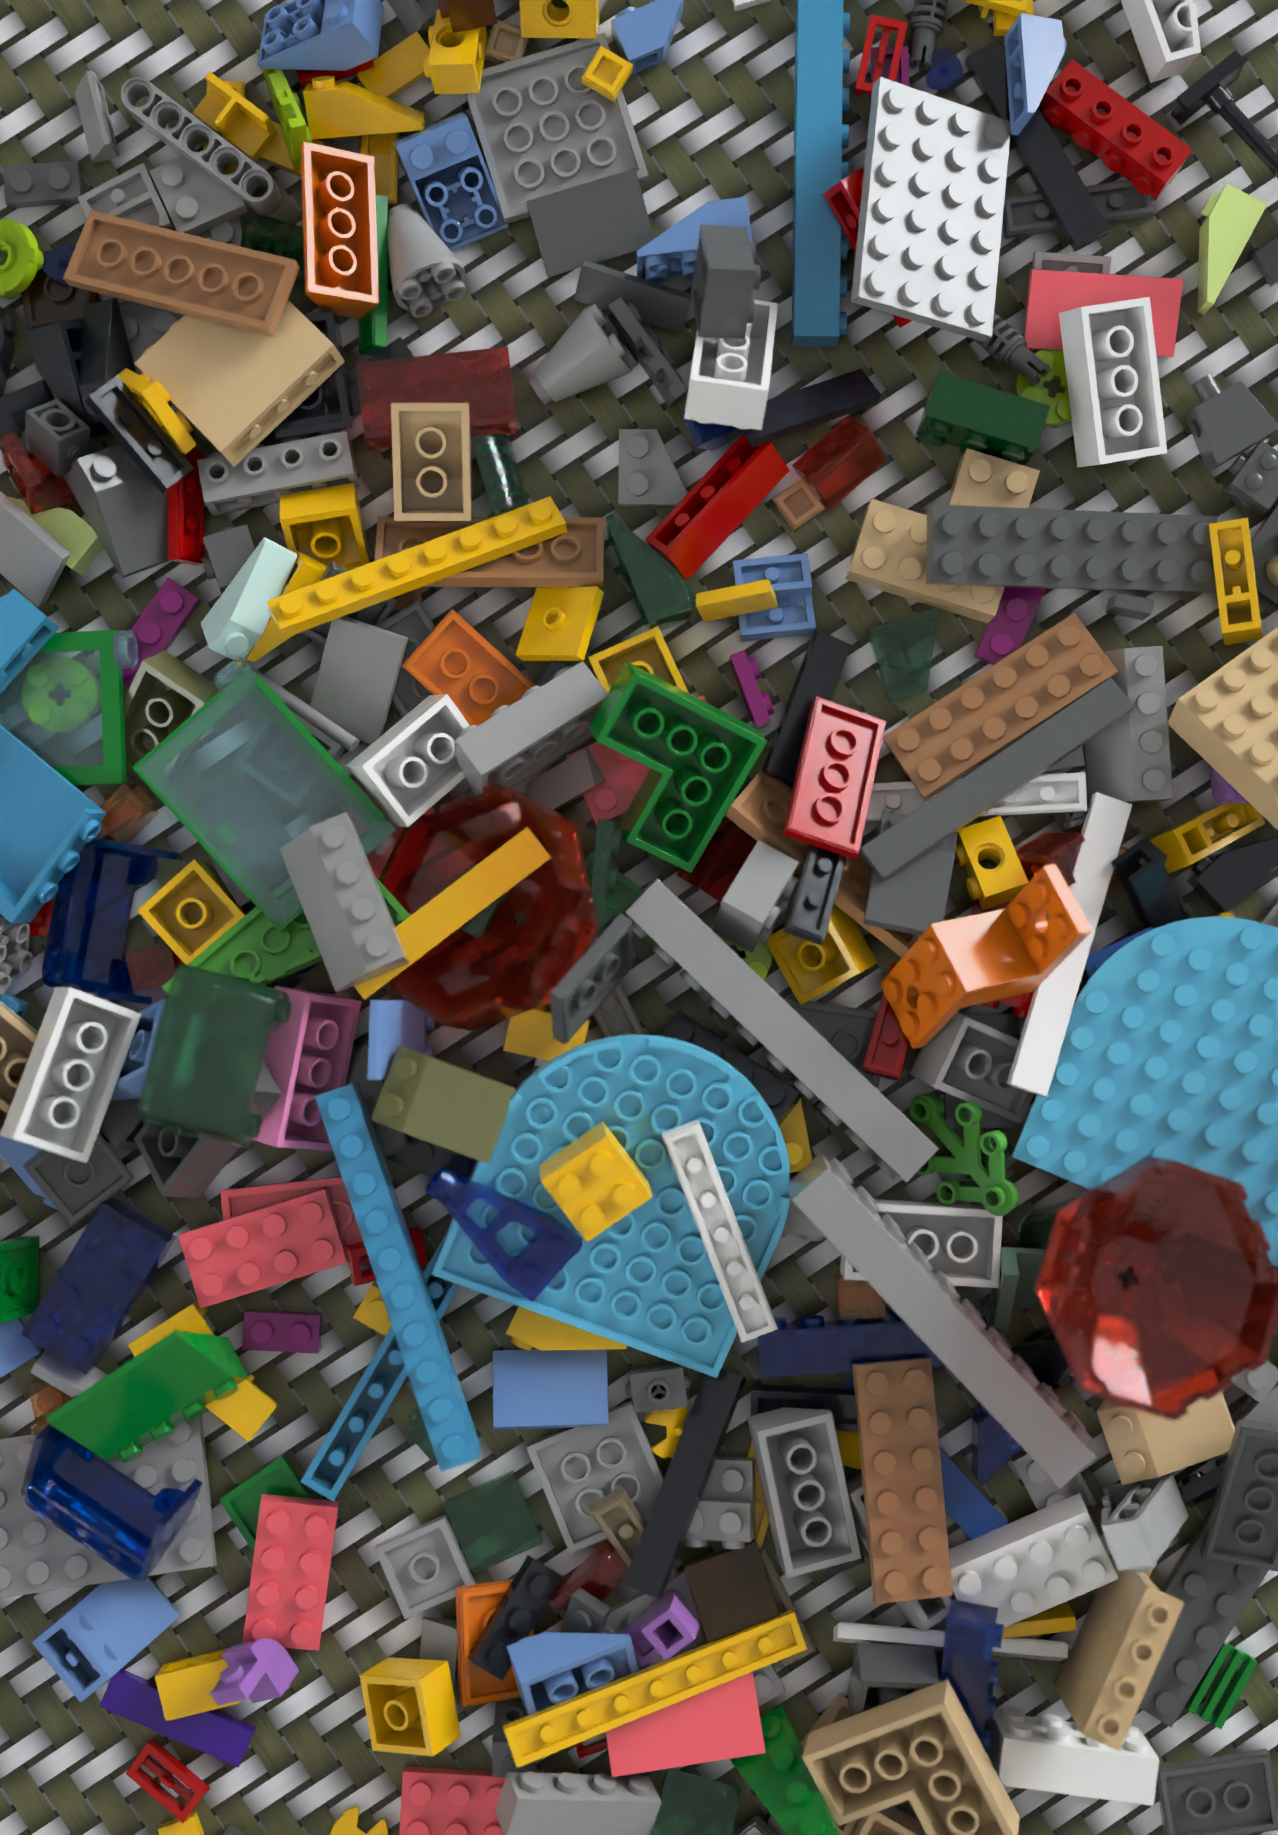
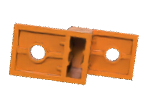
(985, 956)

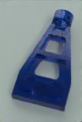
(539, 1259)

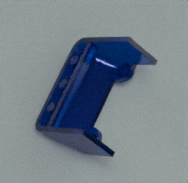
(93, 919)
(103, 1505)

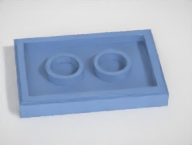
(550, 1389)

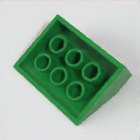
(151, 1395)

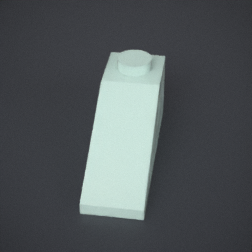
(242, 609)

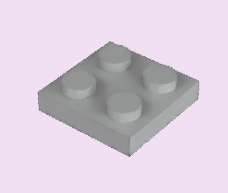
(424, 1566)

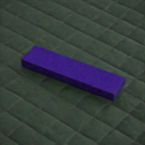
(207, 1731)

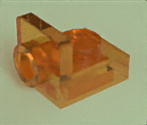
(44, 1401)

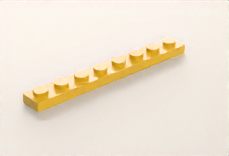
(416, 567)
(653, 1688)

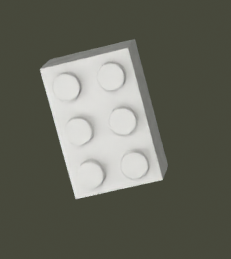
(413, 761)

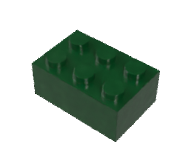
(981, 419)

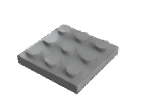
(591, 1462)

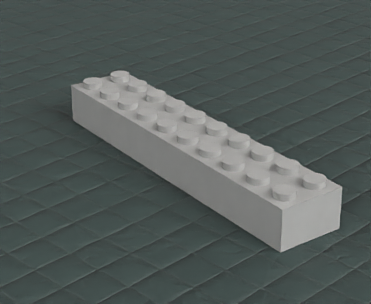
(786, 1035)
(942, 1321)

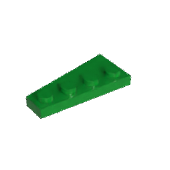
(784, 1780)

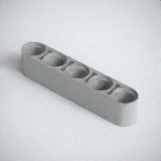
(192, 131)

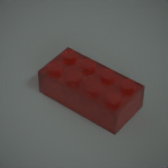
(456, 377)

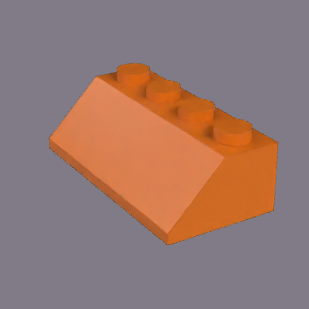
(339, 230)

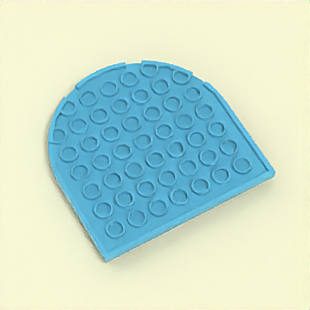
(1171, 1063)
(649, 1271)

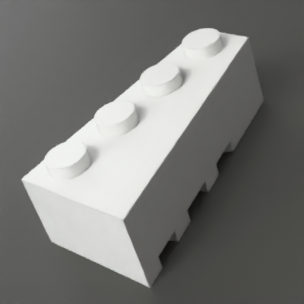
(1164, 35)

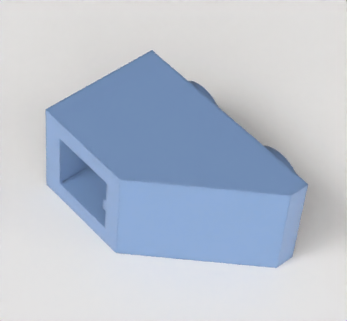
(646, 32)

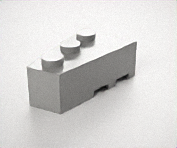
(1141, 1520)

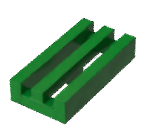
(1233, 1691)

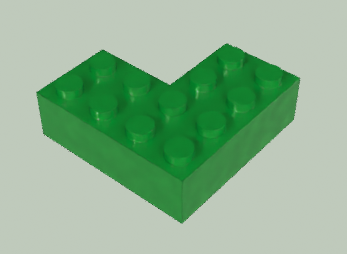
(694, 760)

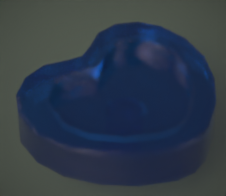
(945, 70)
(57, 261)

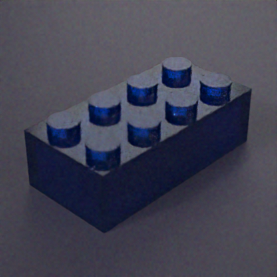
(98, 1285)

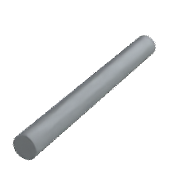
(312, 716)

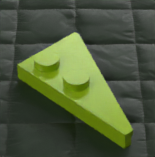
(288, 113)

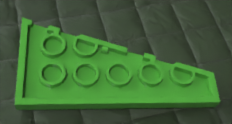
(262, 954)

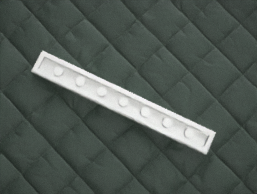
(1056, 995)

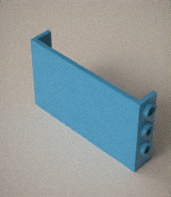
(41, 829)

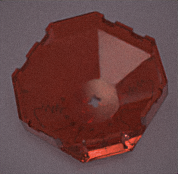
(512, 968)
(1198, 1295)

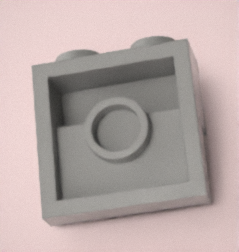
(726, 1505)

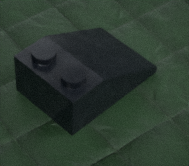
(329, 404)

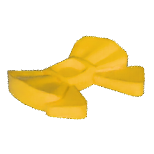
(673, 1420)
(347, 1824)

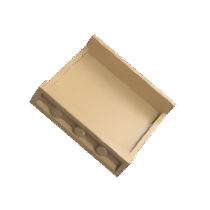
(238, 380)
(1116, 1655)

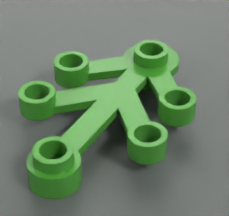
(966, 1156)

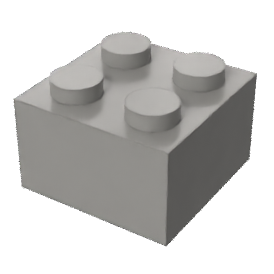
(757, 897)

